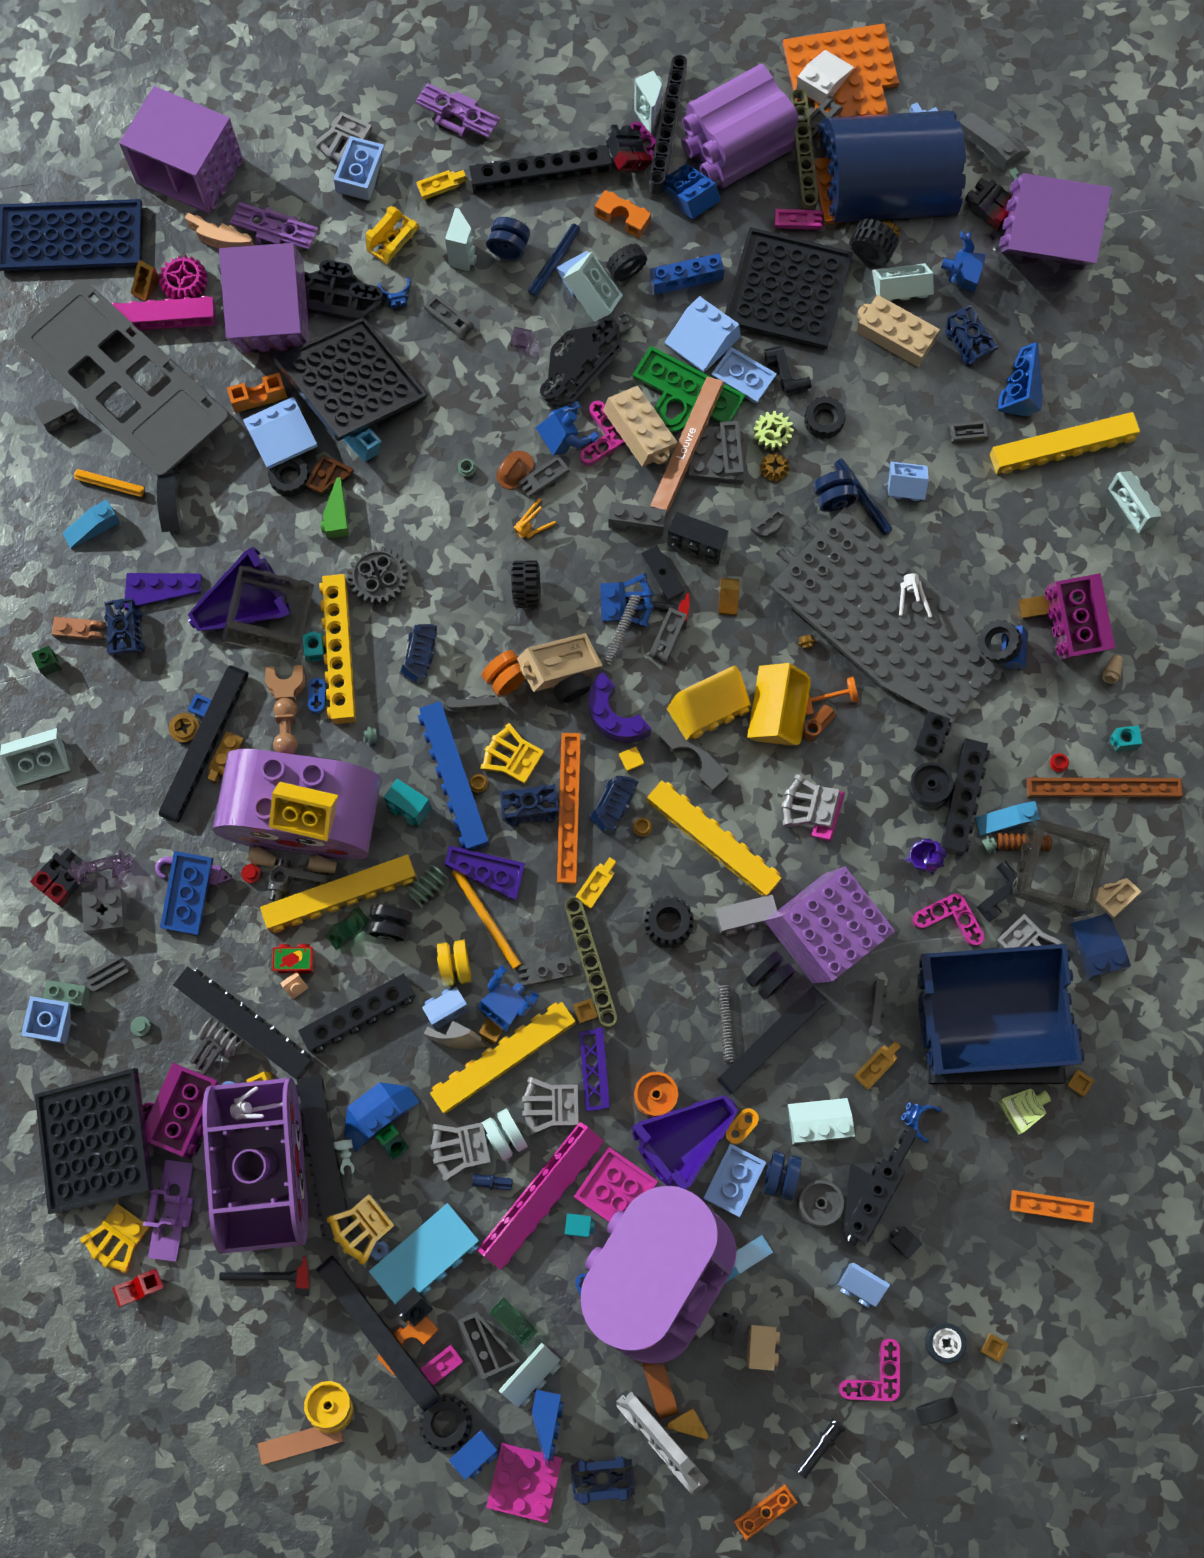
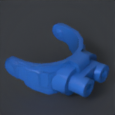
(397, 298)
(912, 1116)

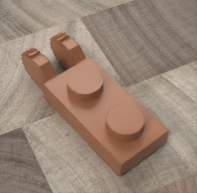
(77, 628)

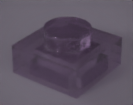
(521, 338)

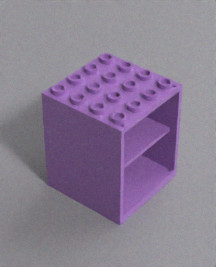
(181, 149)
(1055, 219)
(264, 297)
(829, 926)

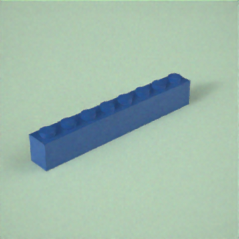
(454, 777)

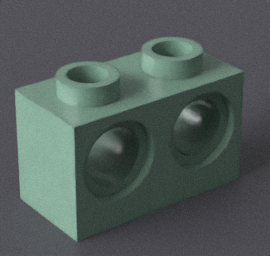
(76, 995)

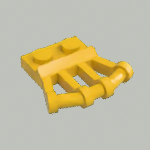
(522, 761)
(369, 1218)
(125, 1227)

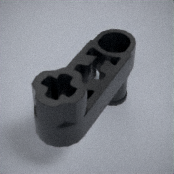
(777, 356)
(989, 907)

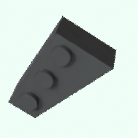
(484, 1346)

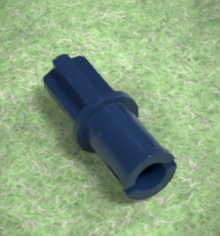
(492, 1182)

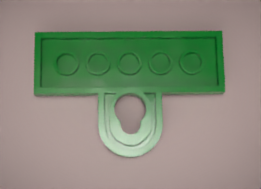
(682, 384)

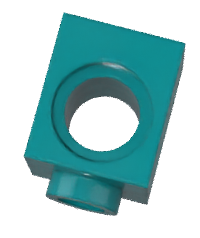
(317, 653)
(1133, 734)
(579, 1225)

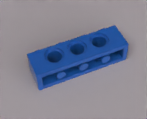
(686, 274)

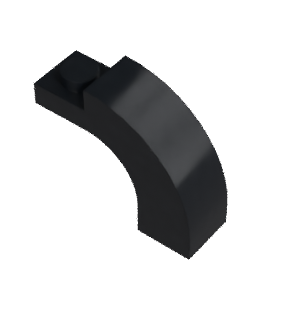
(168, 502)

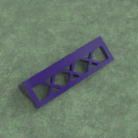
(601, 1064)

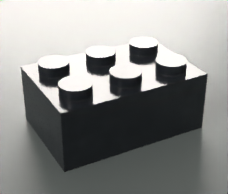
(697, 538)

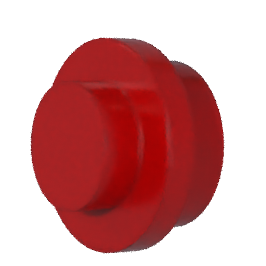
(1059, 762)
(251, 873)

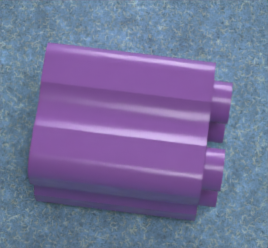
(739, 126)

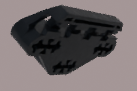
(338, 283)
(576, 360)

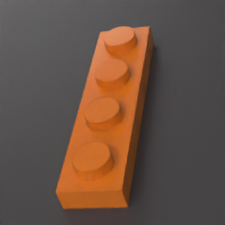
(1052, 1206)

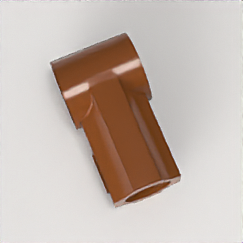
(819, 723)

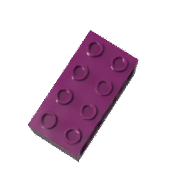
(1079, 616)
(169, 1110)

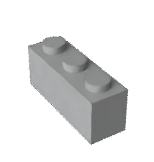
(745, 915)

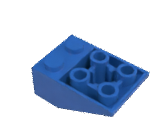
(691, 190)
(545, 1411)

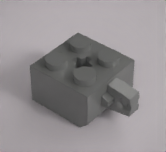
(95, 904)

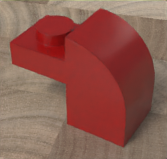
(138, 1288)

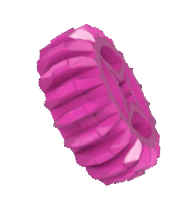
(188, 283)

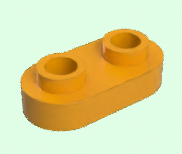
(741, 1126)

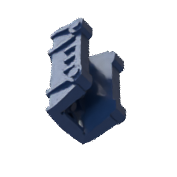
(963, 340)
(132, 627)
(419, 653)
(613, 803)
(531, 813)
(606, 1491)

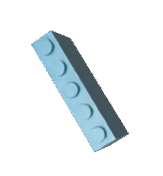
(425, 1255)

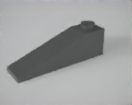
(996, 143)

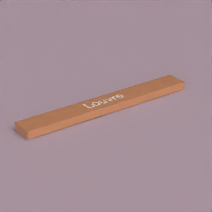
(687, 444)

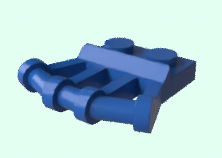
(614, 600)

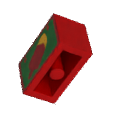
(293, 959)

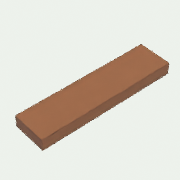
(296, 1444)

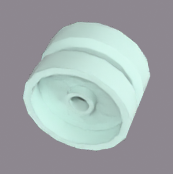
(505, 1134)

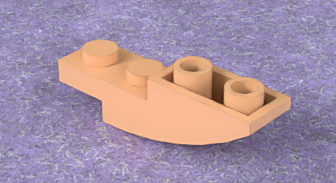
(220, 237)

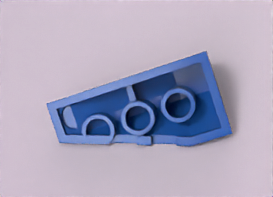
(1024, 388)

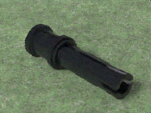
(804, 1469)

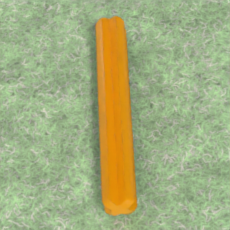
(110, 483)

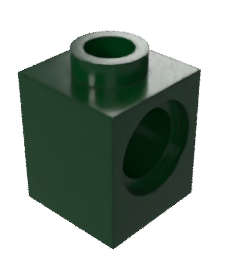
(46, 660)
(392, 1141)

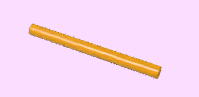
(487, 920)

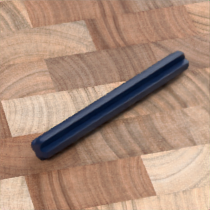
(554, 259)
(866, 501)

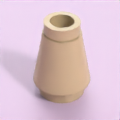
(1112, 671)
(261, 857)
(320, 864)

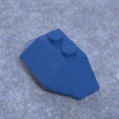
(375, 1110)

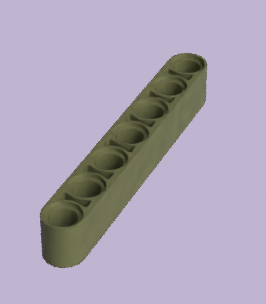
(804, 158)
(590, 953)

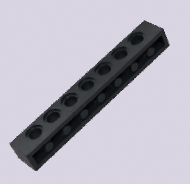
(549, 173)

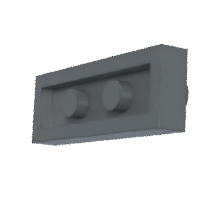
(731, 448)

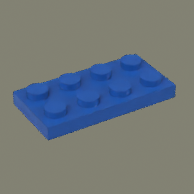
(186, 892)

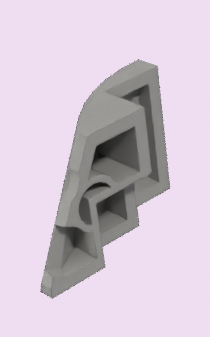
(457, 1037)

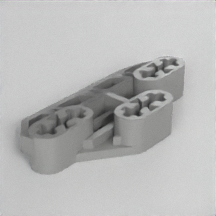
(662, 1443)

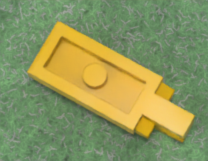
(440, 183)
(596, 883)

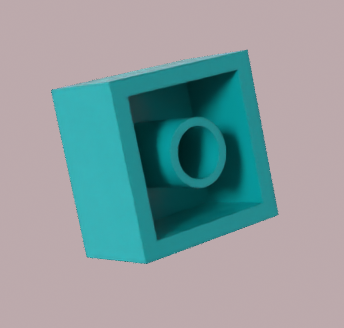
(408, 803)

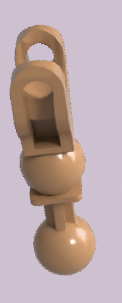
(285, 707)

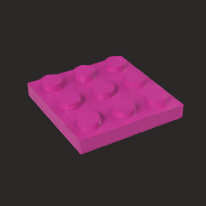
(613, 1185)
(523, 1483)

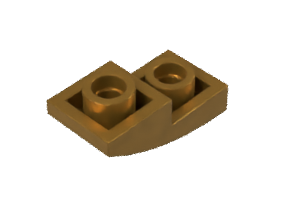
(1034, 606)

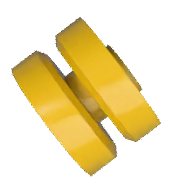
(451, 963)
(320, 1398)

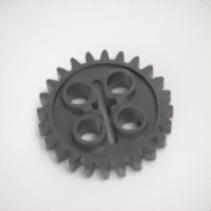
(394, 569)

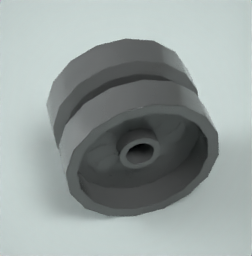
(808, 1206)

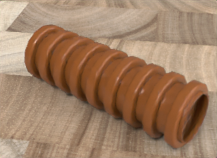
(1016, 841)

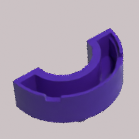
(606, 721)

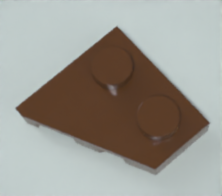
(325, 474)

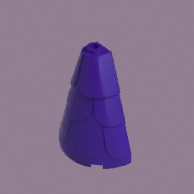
(254, 602)
(683, 1139)

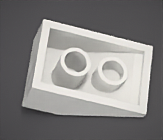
(823, 76)

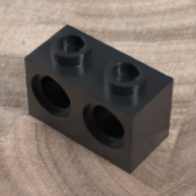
(928, 732)

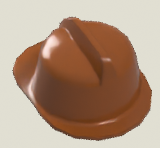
(514, 468)

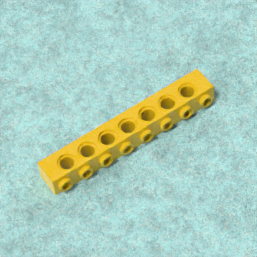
(345, 713)

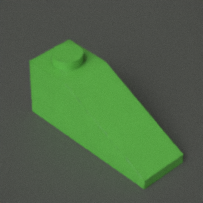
(335, 514)

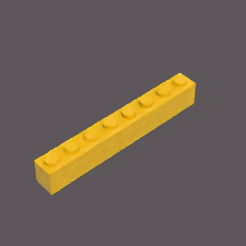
(1064, 443)
(713, 839)
(338, 893)
(503, 1057)

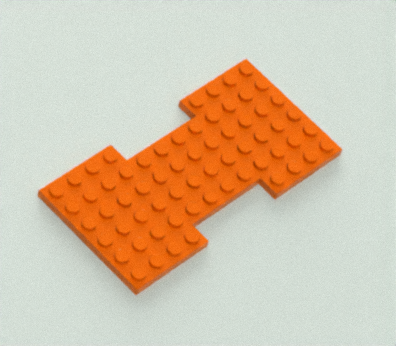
(861, 92)

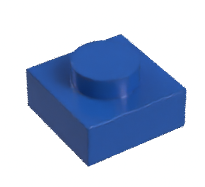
(199, 705)

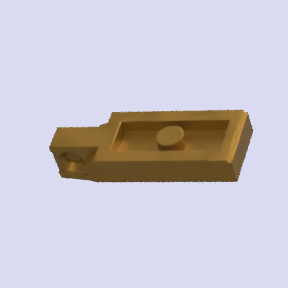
(217, 765)
(877, 1065)

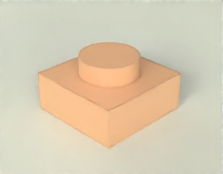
(294, 985)

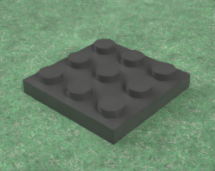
(708, 458)

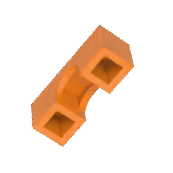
(612, 205)
(268, 391)
(422, 1331)

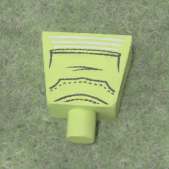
(1024, 1108)

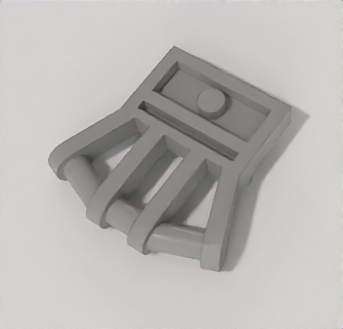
(343, 128)
(822, 806)
(1023, 934)
(564, 1105)
(472, 1143)

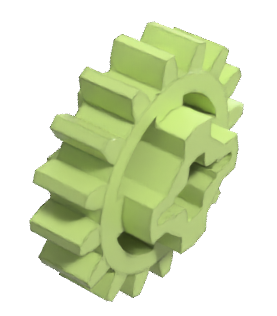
(772, 432)

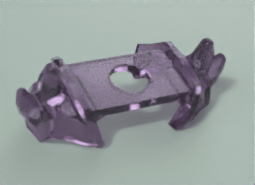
(116, 863)

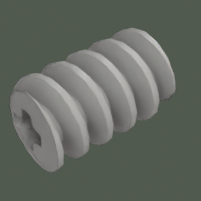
(228, 1044)

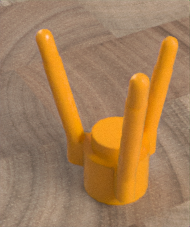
(523, 527)

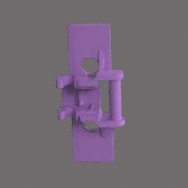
(459, 106)
(271, 229)
(176, 1212)

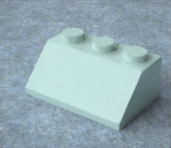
(648, 100)
(460, 243)
(903, 282)
(593, 287)
(1134, 501)
(35, 757)
(821, 1121)
(530, 1375)

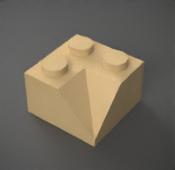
(762, 1347)

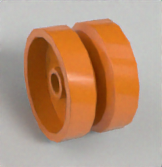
(503, 673)
(653, 1082)

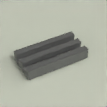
(956, 435)
(92, 981)
(199, 1063)

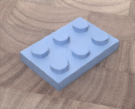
(744, 375)
(734, 1180)

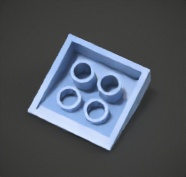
(703, 334)
(280, 433)

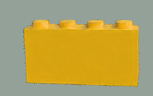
(710, 703)
(779, 704)

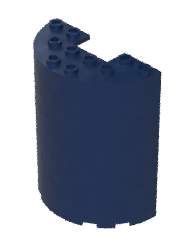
(894, 165)
(997, 1009)

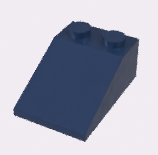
(1100, 946)

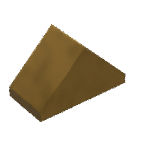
(145, 281)
(729, 596)
(688, 1424)

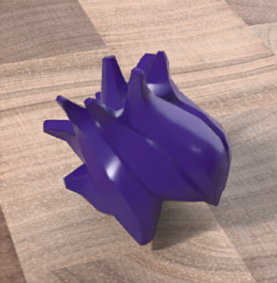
(927, 855)

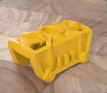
(385, 229)

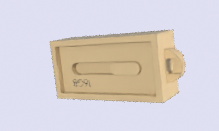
(896, 330)
(640, 426)
(557, 660)

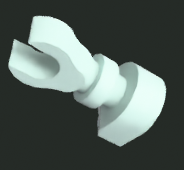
(344, 1146)

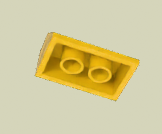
(302, 811)

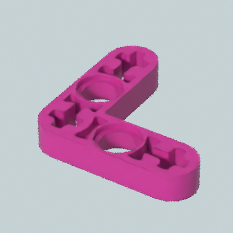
(608, 438)
(956, 913)
(879, 1386)

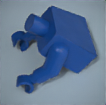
(967, 265)
(561, 433)
(505, 1002)

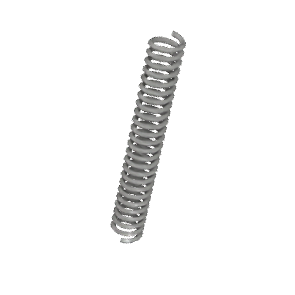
(620, 629)
(725, 1037)

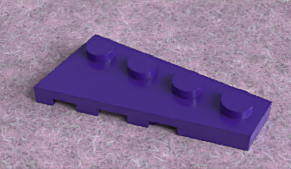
(159, 587)
(491, 871)

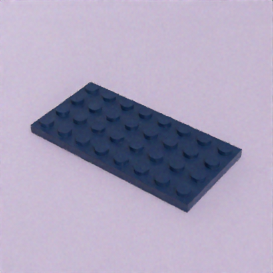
(70, 234)

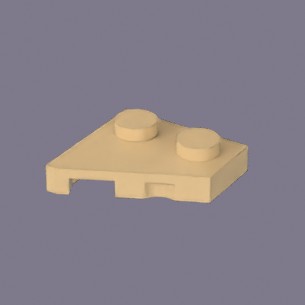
(1117, 896)

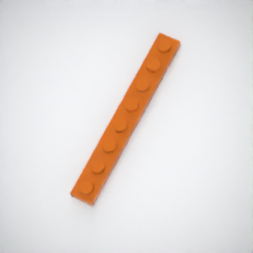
(568, 808)

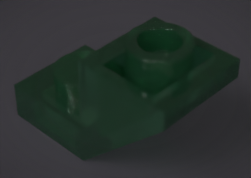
(347, 929)
(513, 1322)

